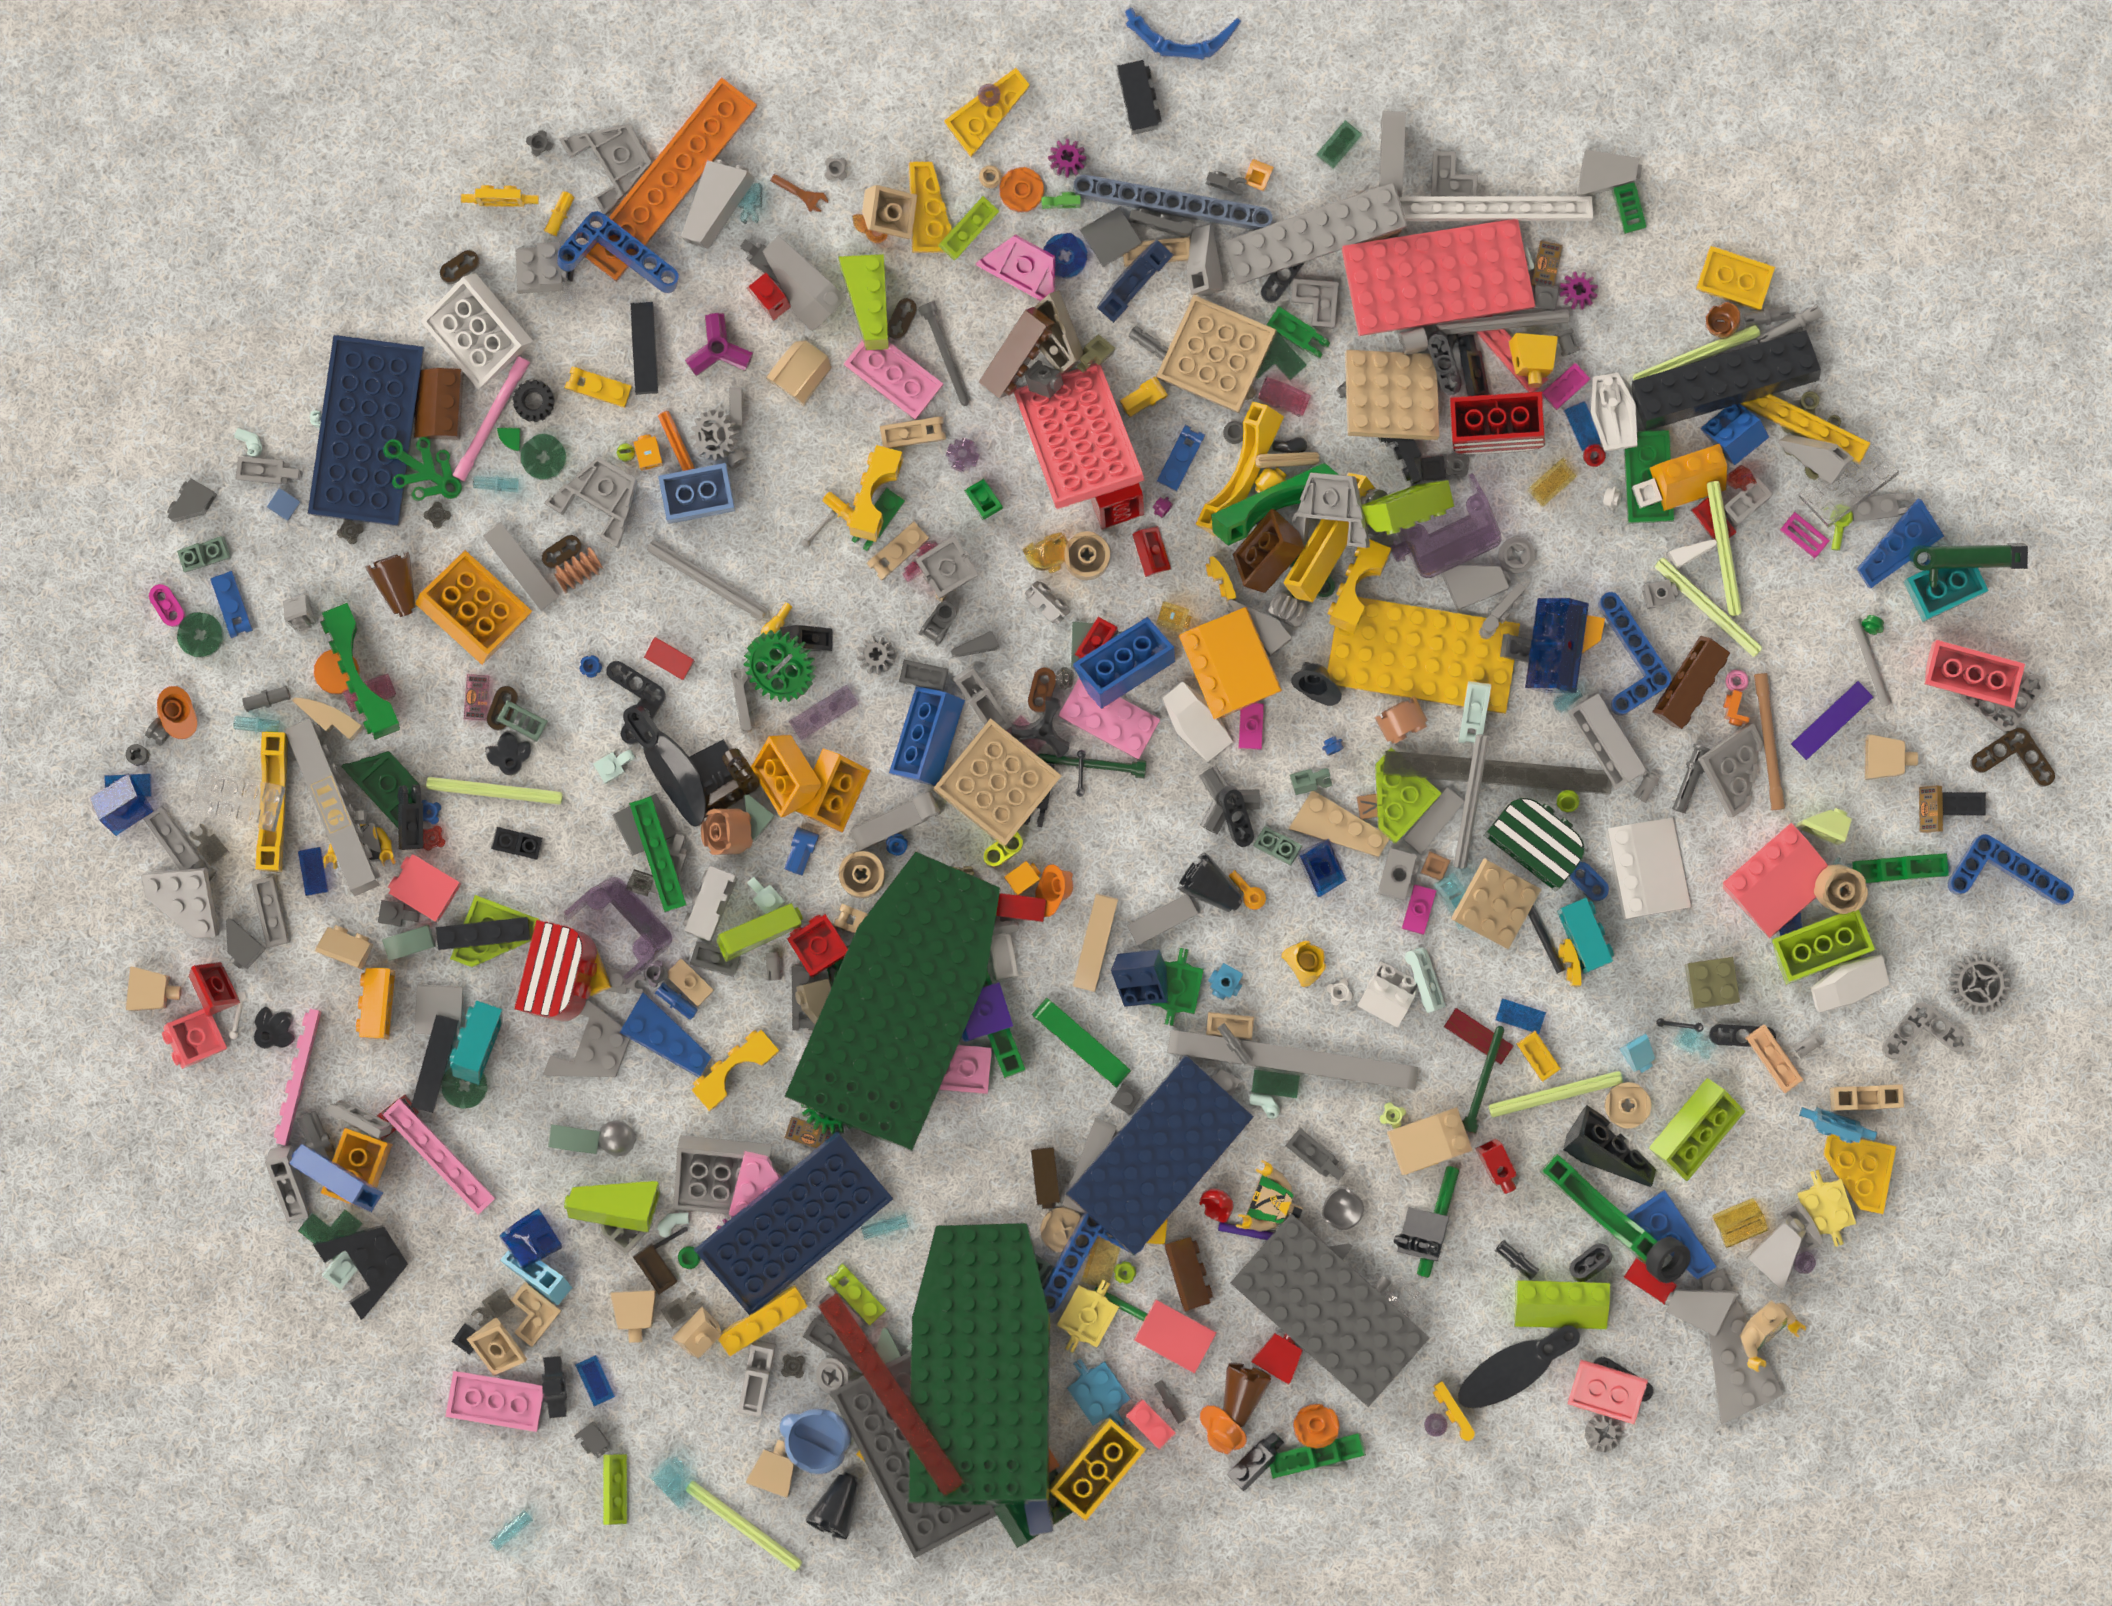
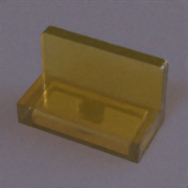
(1552, 482)
(1740, 1222)
(1100, 1262)

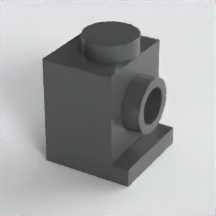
(1043, 379)
(593, 1440)

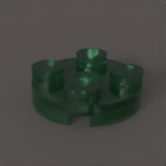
(551, 467)
(187, 632)
(459, 1098)

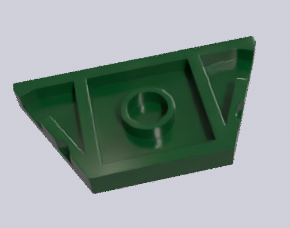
(380, 780)

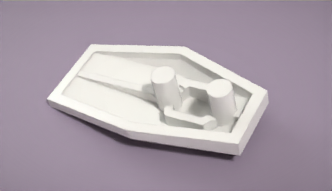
(1613, 412)
(1195, 722)
(1850, 983)

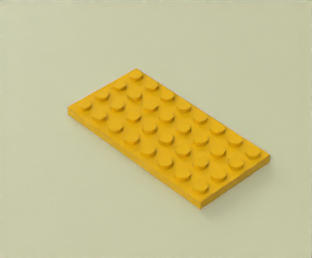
(1421, 654)

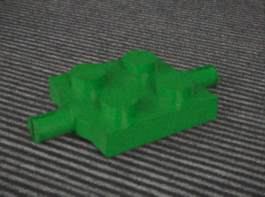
(1182, 987)

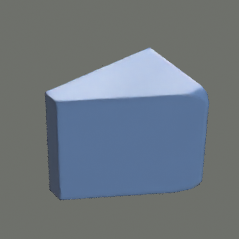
(283, 504)

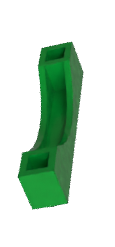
(1238, 519)
(377, 711)
(1005, 1048)
(1598, 1207)

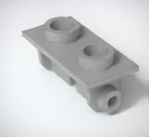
(1041, 595)

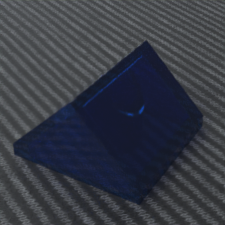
(121, 805)
(1321, 867)

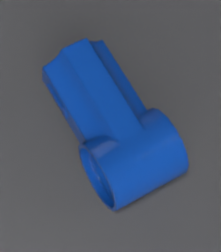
(802, 848)

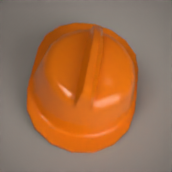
(176, 712)
(1054, 887)
(1222, 1431)

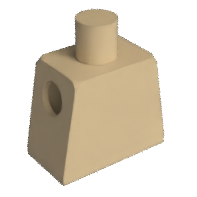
(1886, 757)
(149, 990)
(634, 1312)
(698, 1333)
(773, 1471)

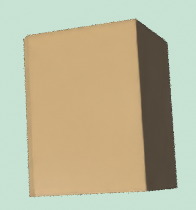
(496, 1347)

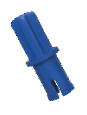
(676, 1001)

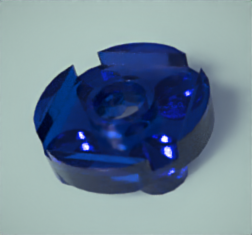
(1077, 259)

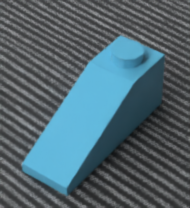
(1639, 1053)
(541, 1278)

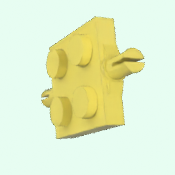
(1828, 1206)
(1087, 1316)

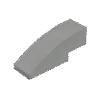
(980, 698)
(756, 1378)

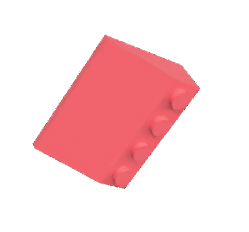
(1777, 880)

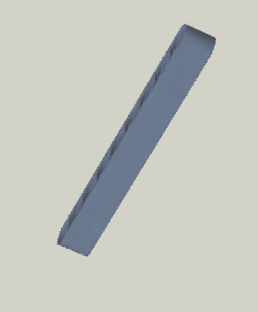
(1164, 195)

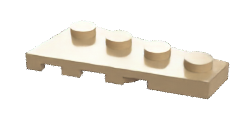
(1329, 821)

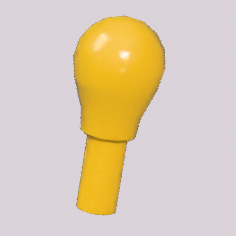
(777, 621)

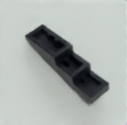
(644, 348)
(434, 1063)

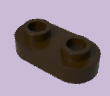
(497, 706)

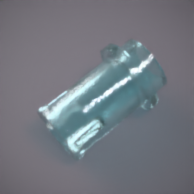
(1565, 700)

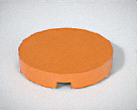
(1020, 198)
(329, 675)
(1316, 1426)

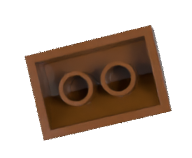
(439, 404)
(1267, 552)
(1188, 1273)

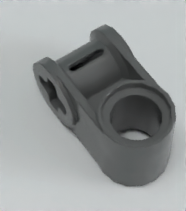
(938, 623)

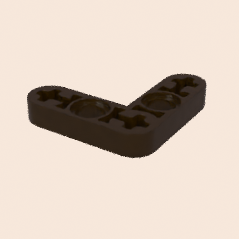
(2020, 750)
(741, 785)

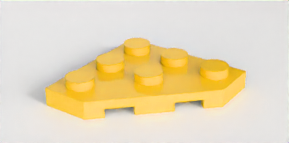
(1863, 1169)

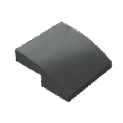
(1111, 237)
(629, 831)

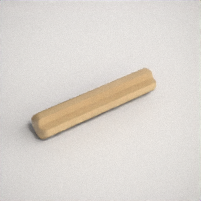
(1287, 459)

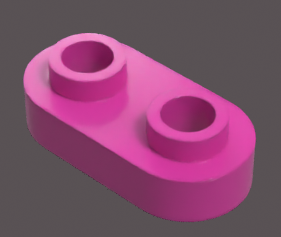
(166, 606)

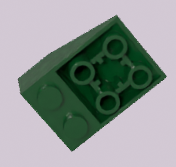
(1015, 1520)

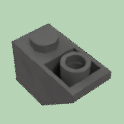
(192, 502)

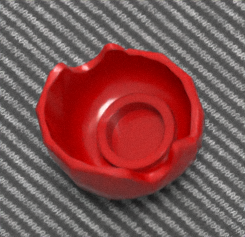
(1222, 1210)

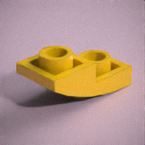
(1218, 573)
(1569, 955)

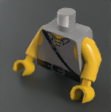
(374, 837)

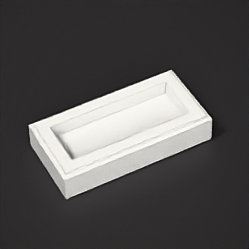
(1003, 956)

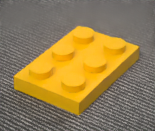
(1735, 278)

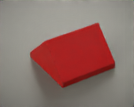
(213, 987)

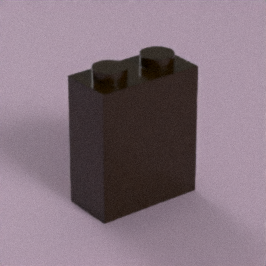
(1045, 1177)

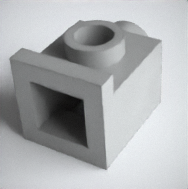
(1651, 597)

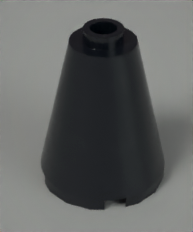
(1210, 885)
(836, 1507)

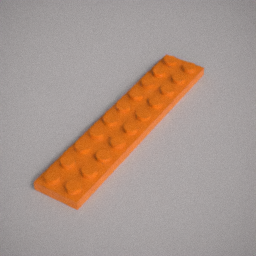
(675, 171)

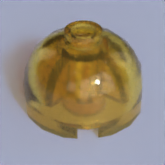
(1047, 553)

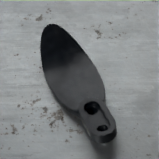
(669, 765)
(1513, 1369)

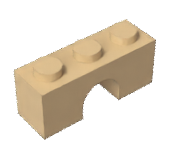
(1866, 1097)

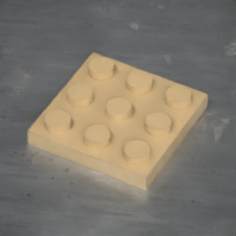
(1496, 903)

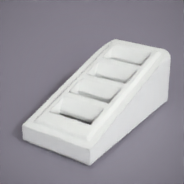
(1684, 555)

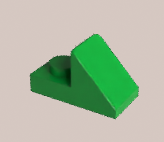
(983, 499)

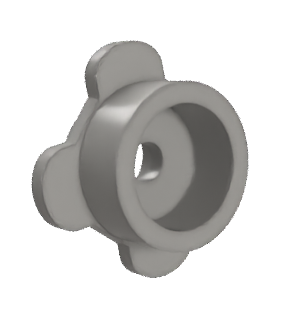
(840, 164)

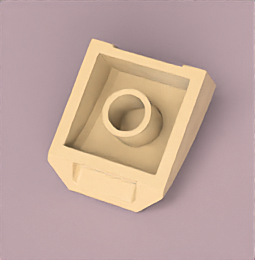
(800, 371)

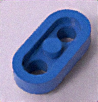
(1590, 880)

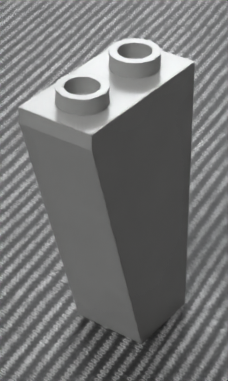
(715, 201)

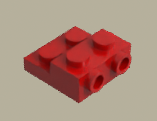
(817, 945)

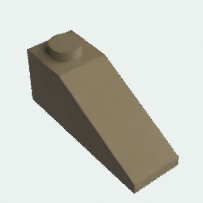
(812, 998)

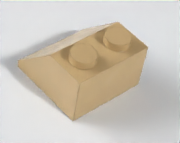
(344, 947)

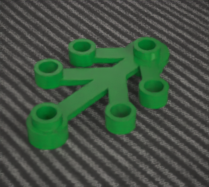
(425, 471)

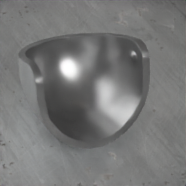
(1343, 1209)

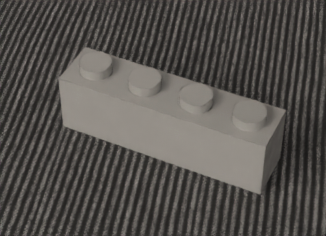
(1607, 741)

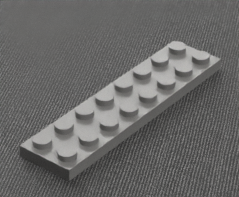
(1315, 233)

